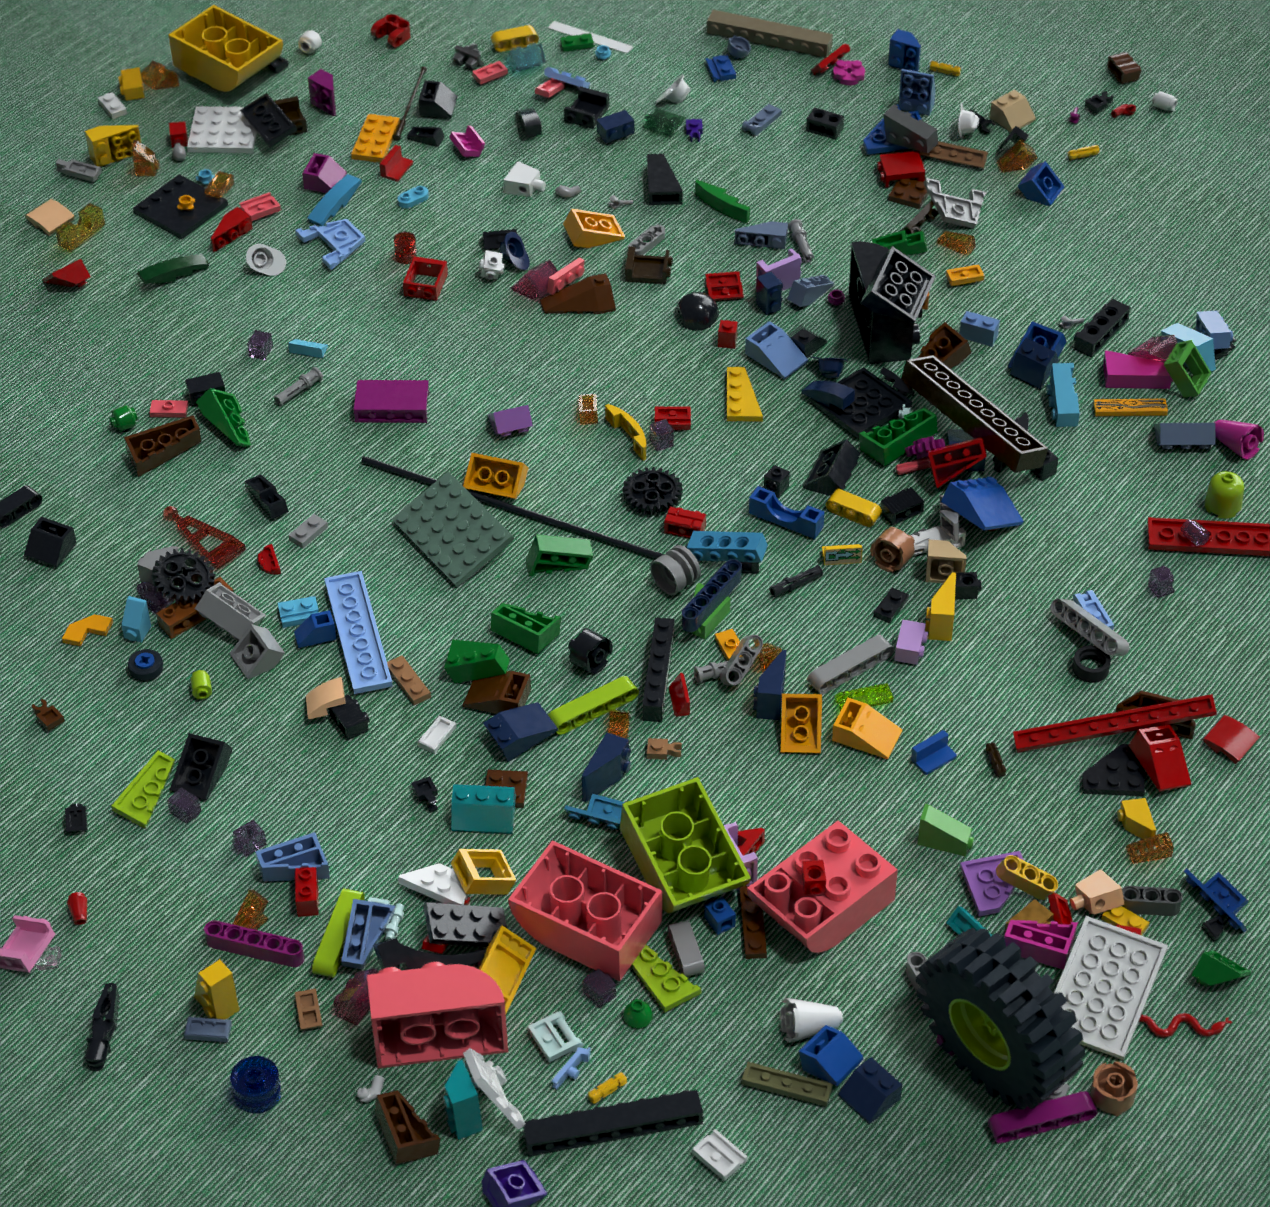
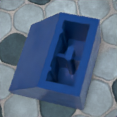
(904, 51)
(830, 1056)

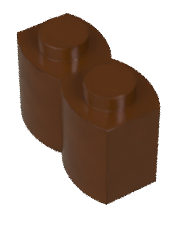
(1123, 67)

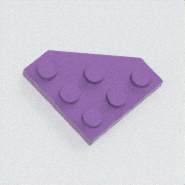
(985, 887)

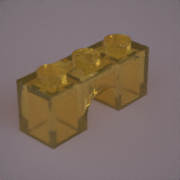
(90, 221)

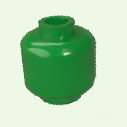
(123, 418)

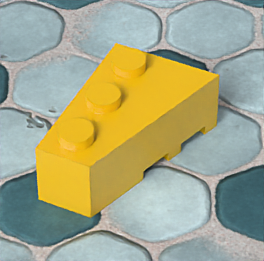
(217, 991)

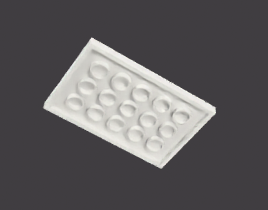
(1109, 983)

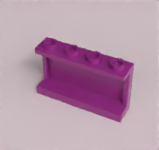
(391, 401)

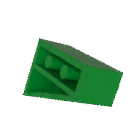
(558, 553)
(524, 627)
(475, 660)

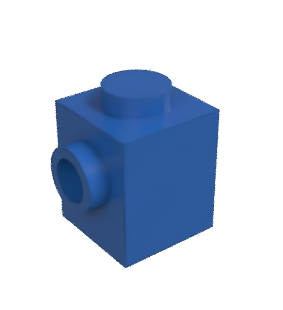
(720, 915)

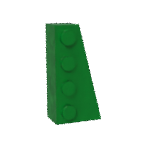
(890, 441)

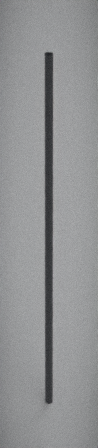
(518, 510)

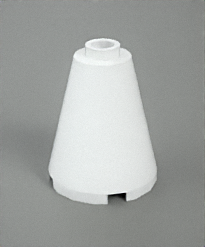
(805, 1018)

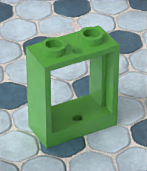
(1187, 353)

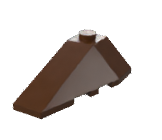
(586, 295)
(946, 346)

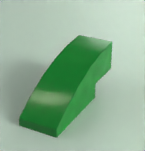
(907, 244)

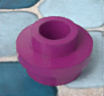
(836, 297)

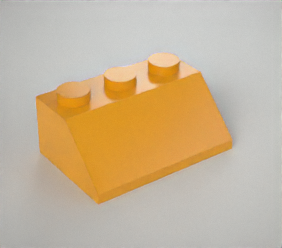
(495, 475)

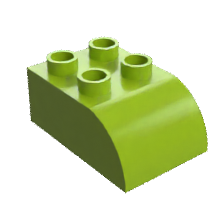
(682, 845)

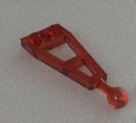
(218, 556)

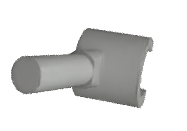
(616, 203)
(1067, 323)

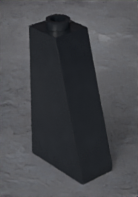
(662, 182)

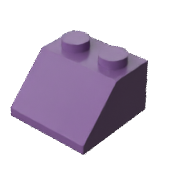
(511, 419)

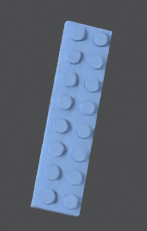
(358, 632)

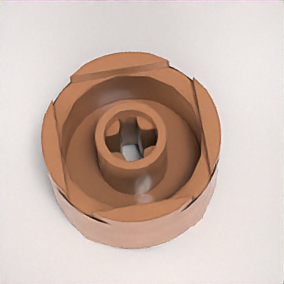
(892, 549)
(1114, 1088)

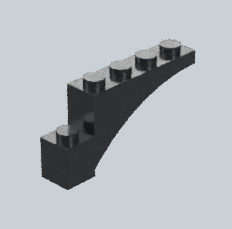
(392, 954)

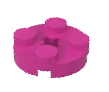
(849, 72)

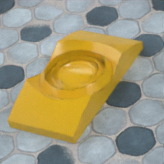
(507, 962)

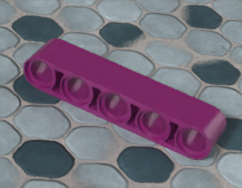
(254, 943)
(1043, 1118)

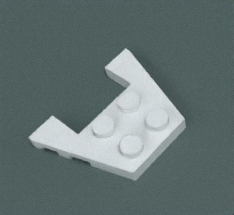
(490, 1081)

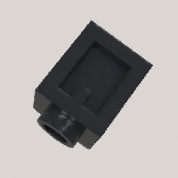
(76, 818)

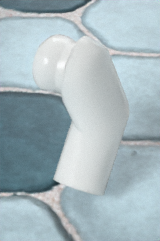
(369, 1094)

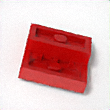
(724, 285)
(1231, 738)

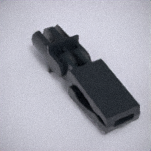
(102, 1030)

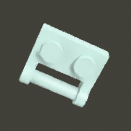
(549, 1039)

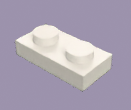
(112, 105)

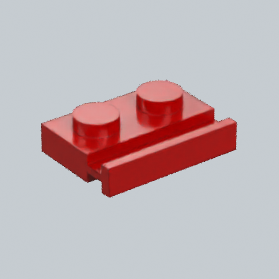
(677, 416)

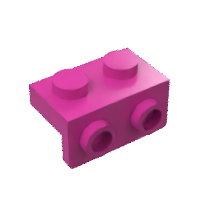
(468, 143)

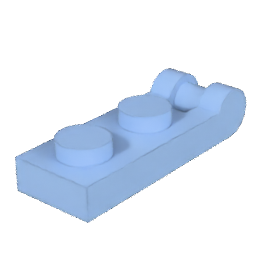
(566, 77)
(1092, 605)

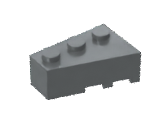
(909, 132)

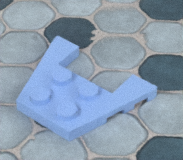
(338, 235)

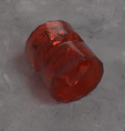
(405, 247)

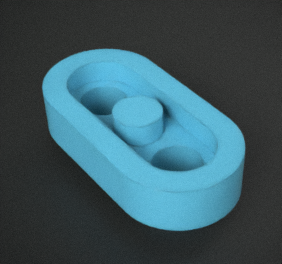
(413, 197)

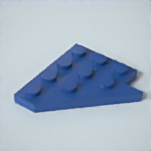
(876, 142)

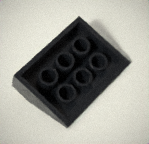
(898, 287)

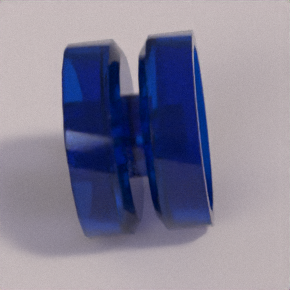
(255, 1084)

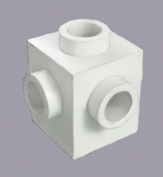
(491, 265)

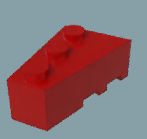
(955, 458)

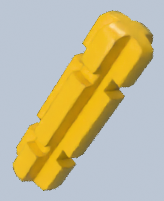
(945, 68)
(1083, 152)
(607, 1087)

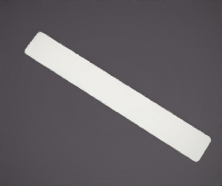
(596, 38)

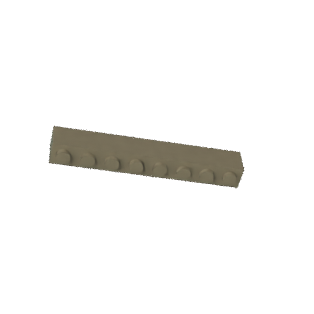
(770, 33)

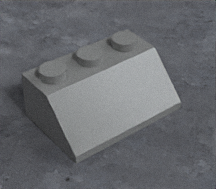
(228, 611)

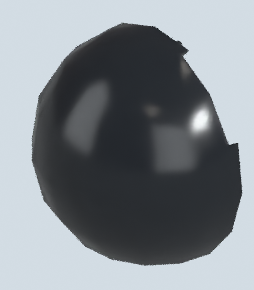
(697, 311)

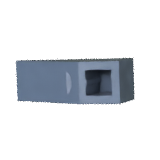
(763, 235)
(808, 290)

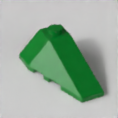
(224, 412)

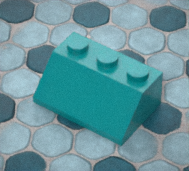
(483, 809)
(462, 1103)

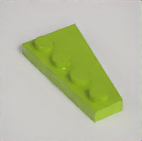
(144, 791)
(662, 980)

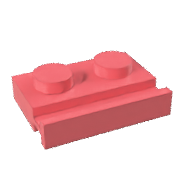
(260, 206)

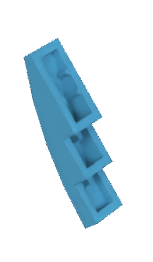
(335, 198)

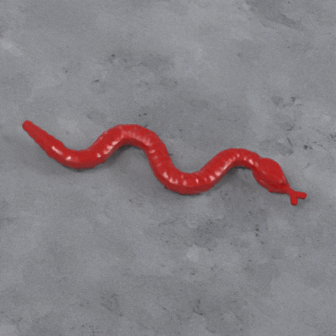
(1215, 1029)

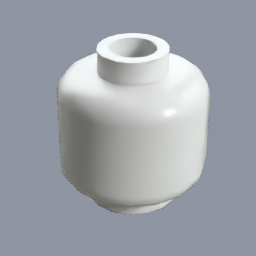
(309, 42)

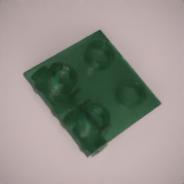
(663, 122)

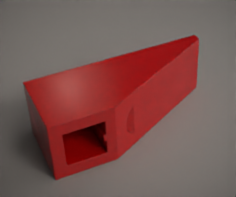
(230, 228)

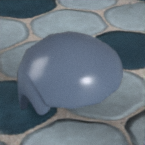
(738, 47)

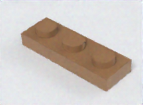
(408, 680)

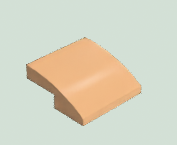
(50, 216)
(325, 696)

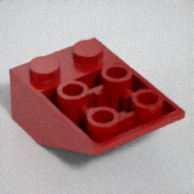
(1161, 757)

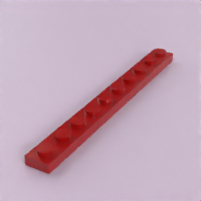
(1115, 723)

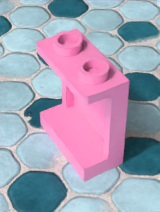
(25, 943)

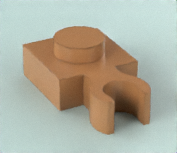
(660, 749)

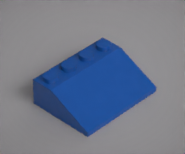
(982, 503)

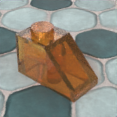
(1017, 157)
(144, 160)

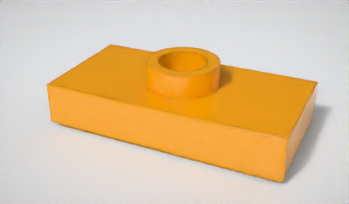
(727, 642)

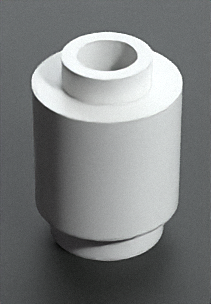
(1164, 101)

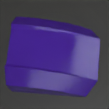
(512, 1185)

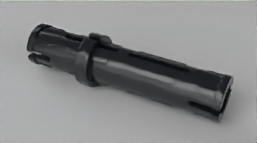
(778, 588)

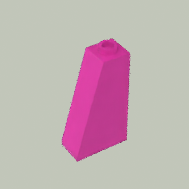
(1134, 372)

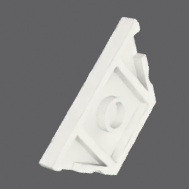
(435, 882)

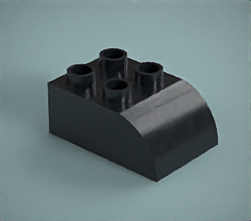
(882, 336)

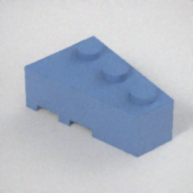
(280, 860)
(364, 930)

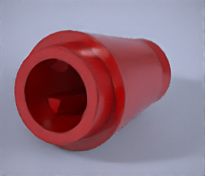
(78, 907)

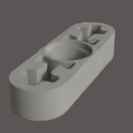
(654, 234)

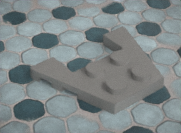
(955, 209)

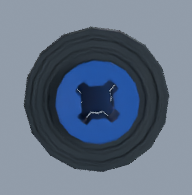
(145, 664)

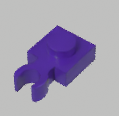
(694, 128)

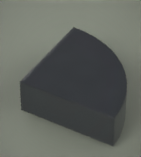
(1213, 928)

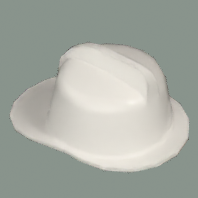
(677, 91)
(967, 122)
(265, 259)

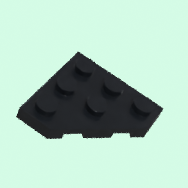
(1115, 774)

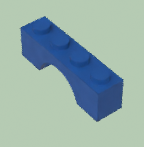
(765, 505)

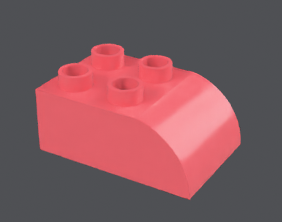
(587, 910)
(435, 1014)

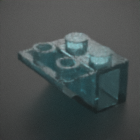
(526, 57)

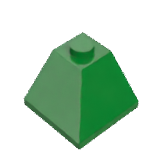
(1217, 969)

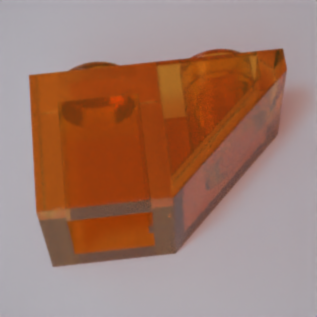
(159, 77)

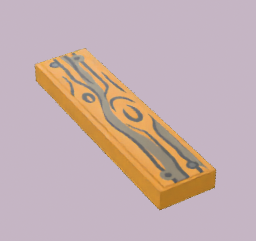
(1130, 407)

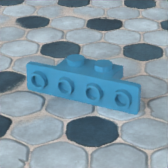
(599, 810)

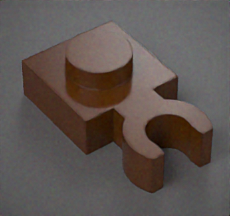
(48, 716)

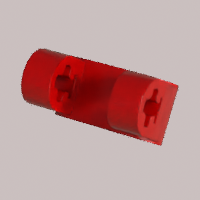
(395, 27)

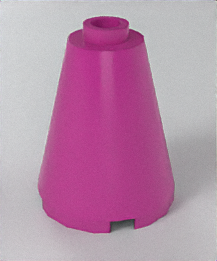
(1239, 437)

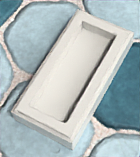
(437, 734)

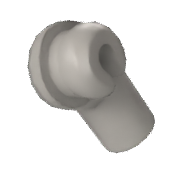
(567, 192)

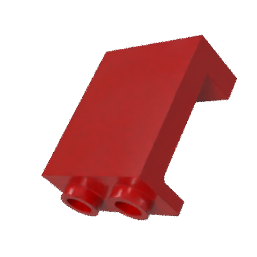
(900, 166)

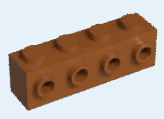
(180, 617)

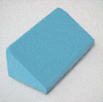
(307, 348)

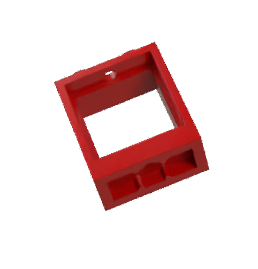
(420, 266)

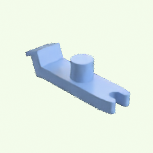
(569, 1068)

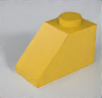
(1137, 818)

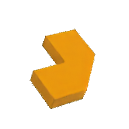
(93, 624)

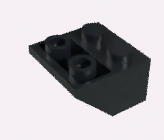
(436, 100)
(50, 542)

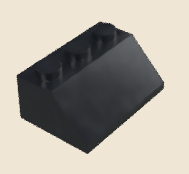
(832, 468)

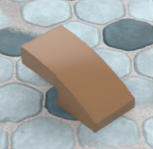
(308, 1009)

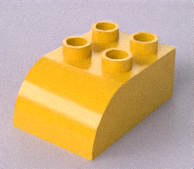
(222, 48)

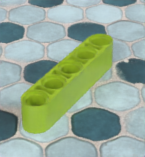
(593, 704)
(332, 945)

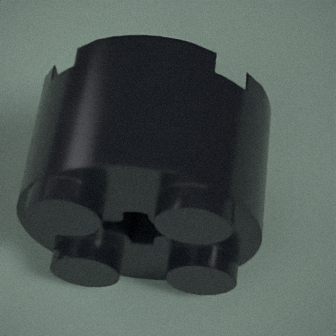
(590, 651)

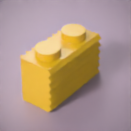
(131, 84)

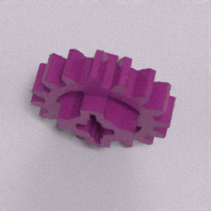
(923, 445)

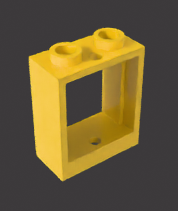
(464, 867)

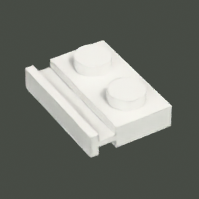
(719, 1155)

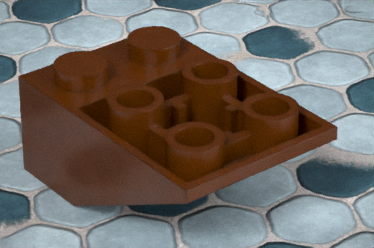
(499, 692)

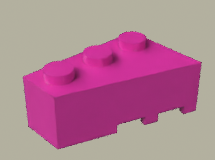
(1043, 942)

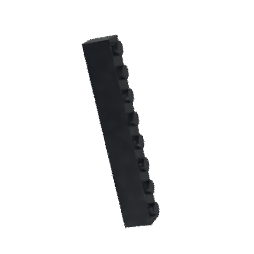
(612, 1122)

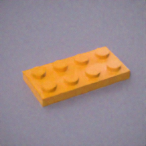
(375, 138)

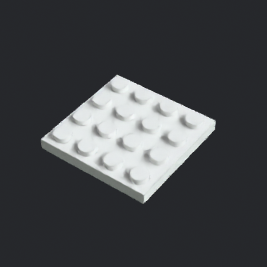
(221, 131)

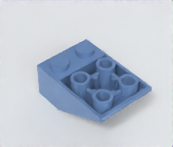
(916, 92)
(774, 350)

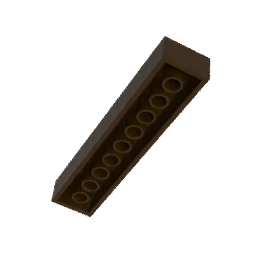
(974, 413)

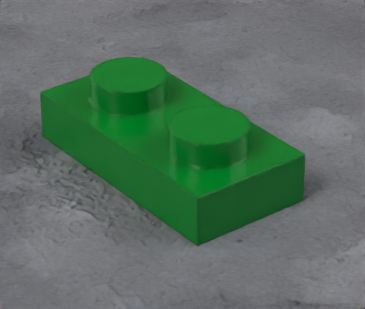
(577, 42)

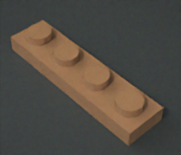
(958, 154)

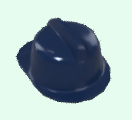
(514, 251)
(831, 366)

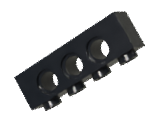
(1101, 328)

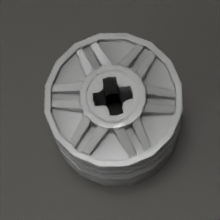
(675, 570)

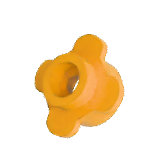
(186, 203)

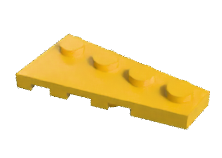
(740, 397)

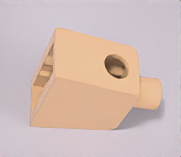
(1097, 893)

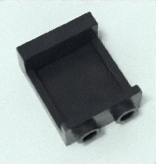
(587, 107)

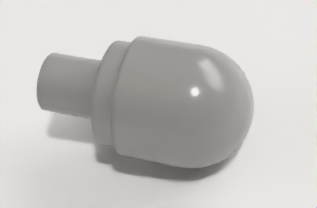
(179, 152)

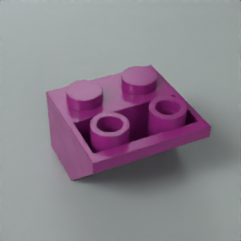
(322, 91)
(322, 173)

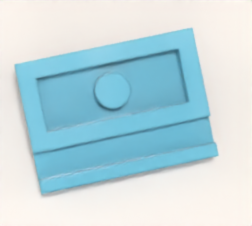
(297, 611)

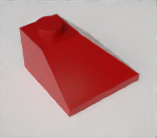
(70, 275)

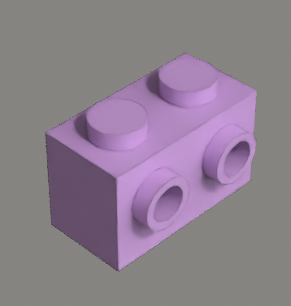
(910, 642)

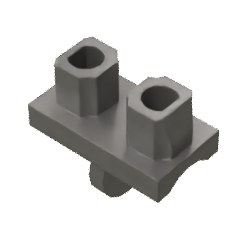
(469, 54)

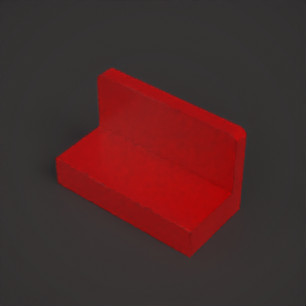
(394, 165)

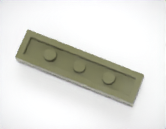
(787, 1084)

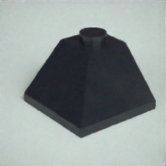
(806, 340)

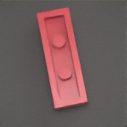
(565, 276)

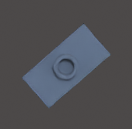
(208, 1029)

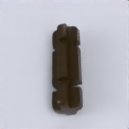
(995, 759)

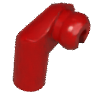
(1123, 109)

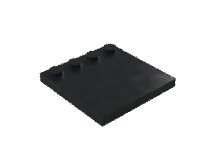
(162, 208)
(873, 403)

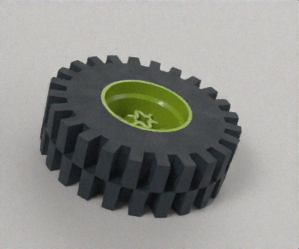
(1000, 1018)

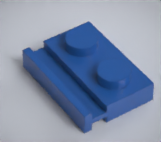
(720, 68)

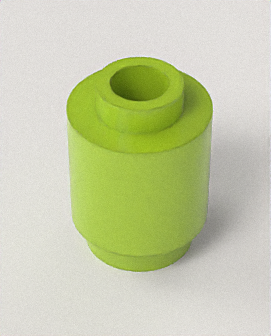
(201, 684)

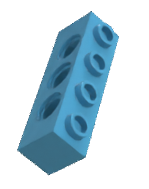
(727, 546)

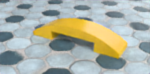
(618, 418)

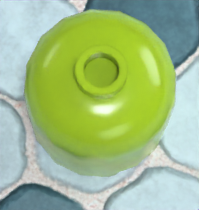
(1225, 494)

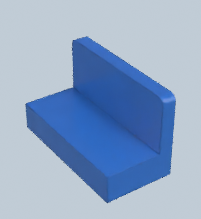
(932, 753)

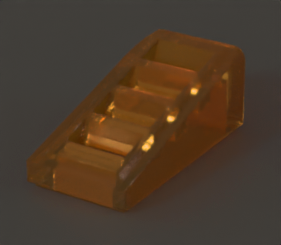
(220, 184)
(958, 242)
(588, 409)
(1154, 841)

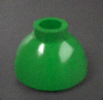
(637, 1014)

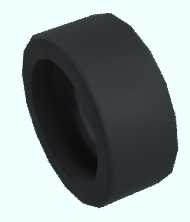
(1088, 674)

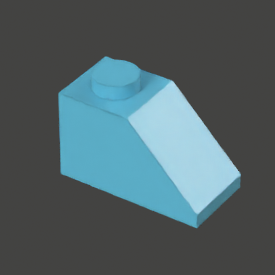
(136, 619)

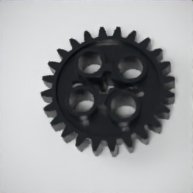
(652, 491)
(182, 576)

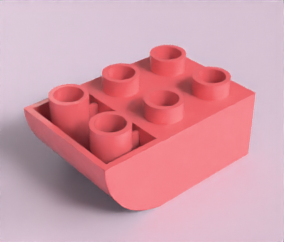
(856, 889)

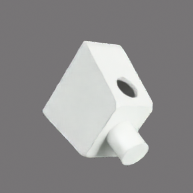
(523, 180)

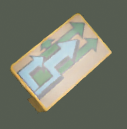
(842, 554)

